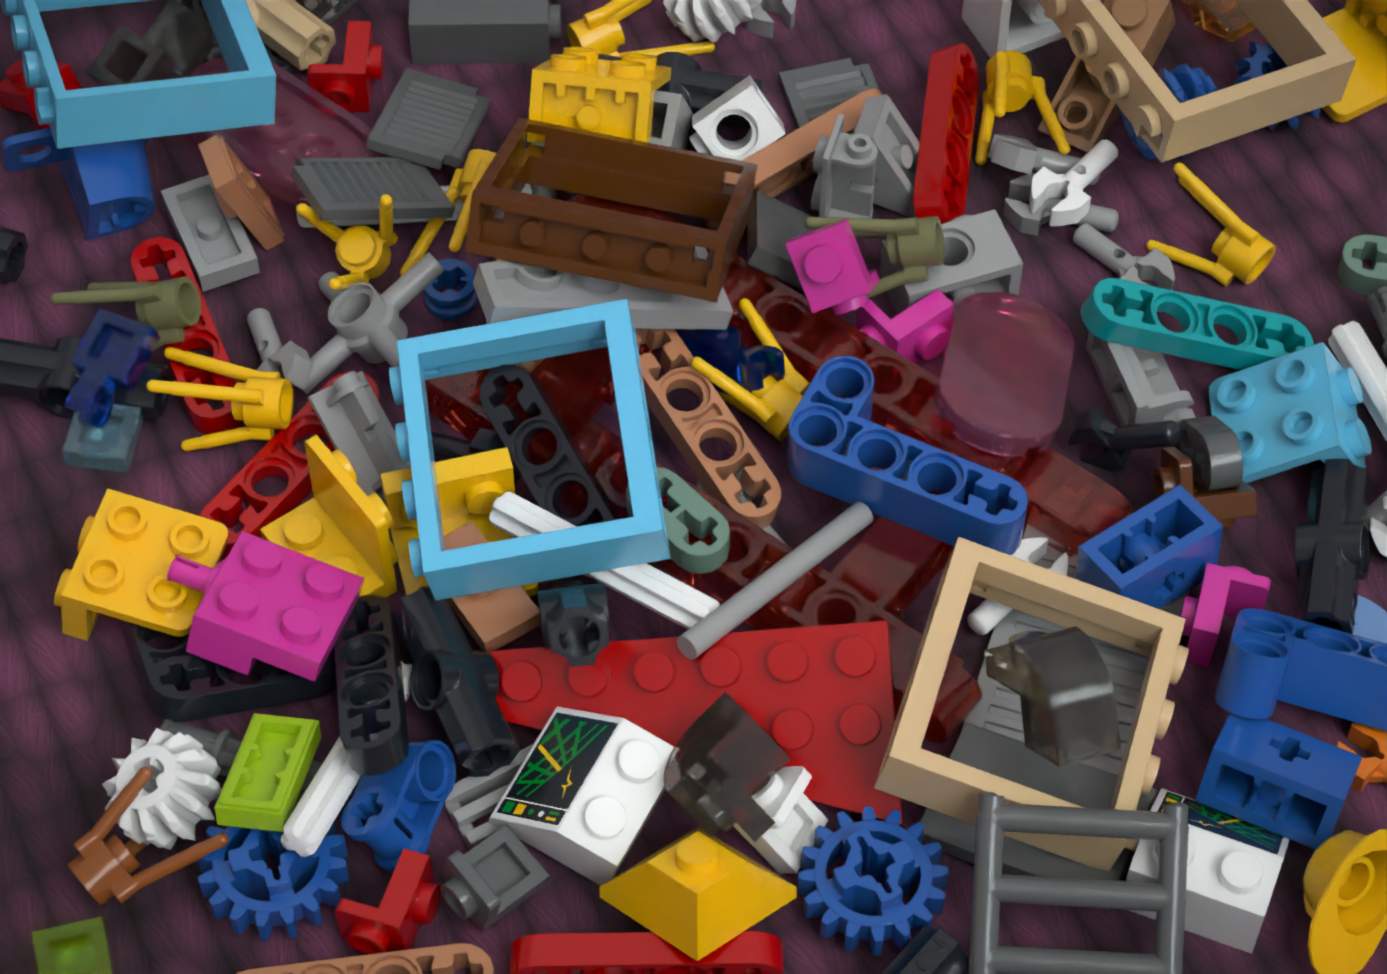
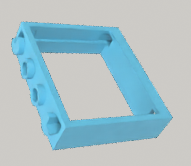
(152, 107)
(550, 553)

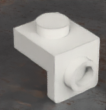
(793, 817)

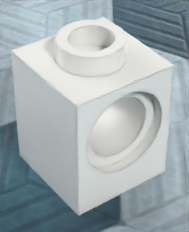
(742, 100)

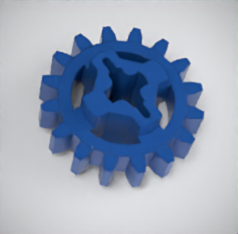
(244, 887)
(861, 904)

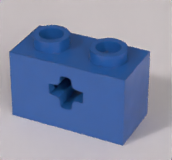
(1153, 551)
(1278, 779)

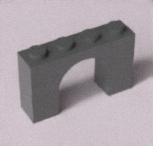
(482, 31)

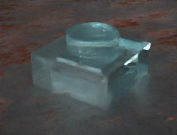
(104, 448)

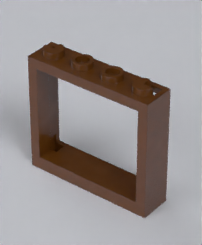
(607, 241)

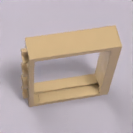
(1314, 76)
(954, 786)

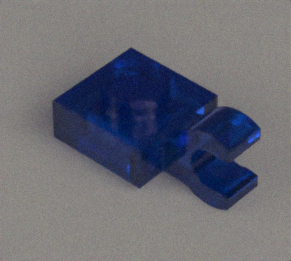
(724, 352)
(108, 357)

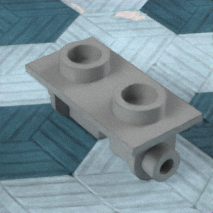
(846, 175)
(359, 429)

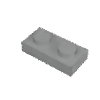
(212, 242)

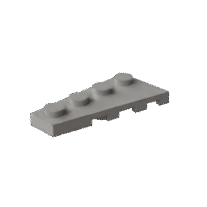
(523, 290)

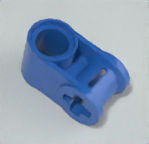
(401, 803)

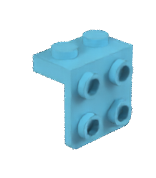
(1292, 412)

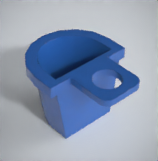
(104, 180)

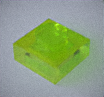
(73, 948)

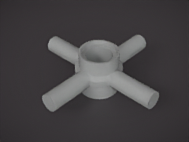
(368, 320)

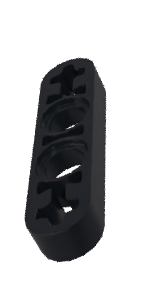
(568, 463)
(369, 682)

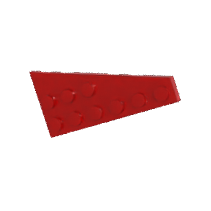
(810, 688)

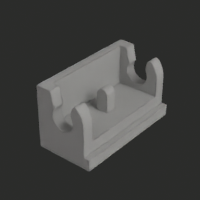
(1138, 383)

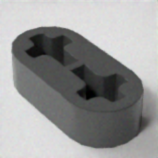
(1213, 452)

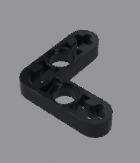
(175, 667)

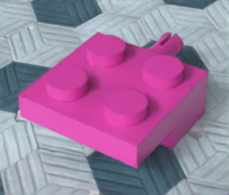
(267, 607)

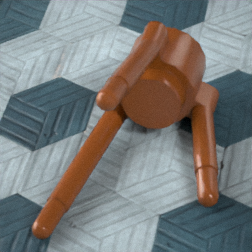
(108, 865)

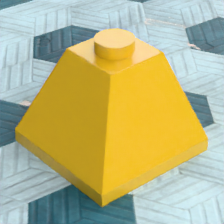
(698, 893)

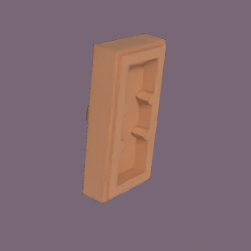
(240, 193)
(495, 615)

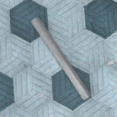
(774, 580)

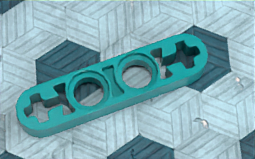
(1113, 316)

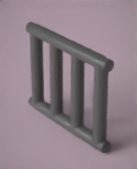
(993, 887)

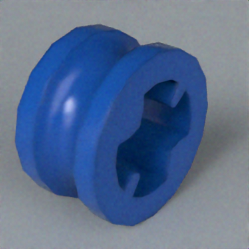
(452, 304)

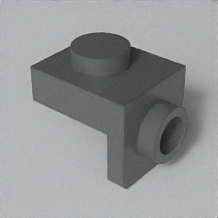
(491, 878)

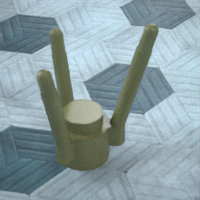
(910, 242)
(160, 304)

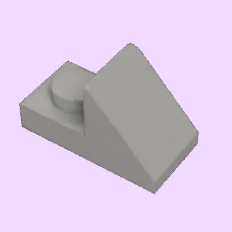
(896, 154)

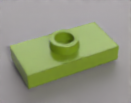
(268, 772)

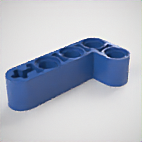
(974, 501)
(1304, 666)

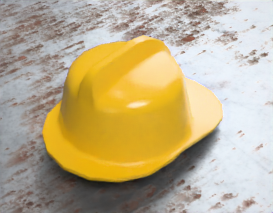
(1346, 901)

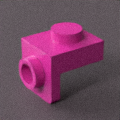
(832, 268)
(914, 333)
(1221, 593)

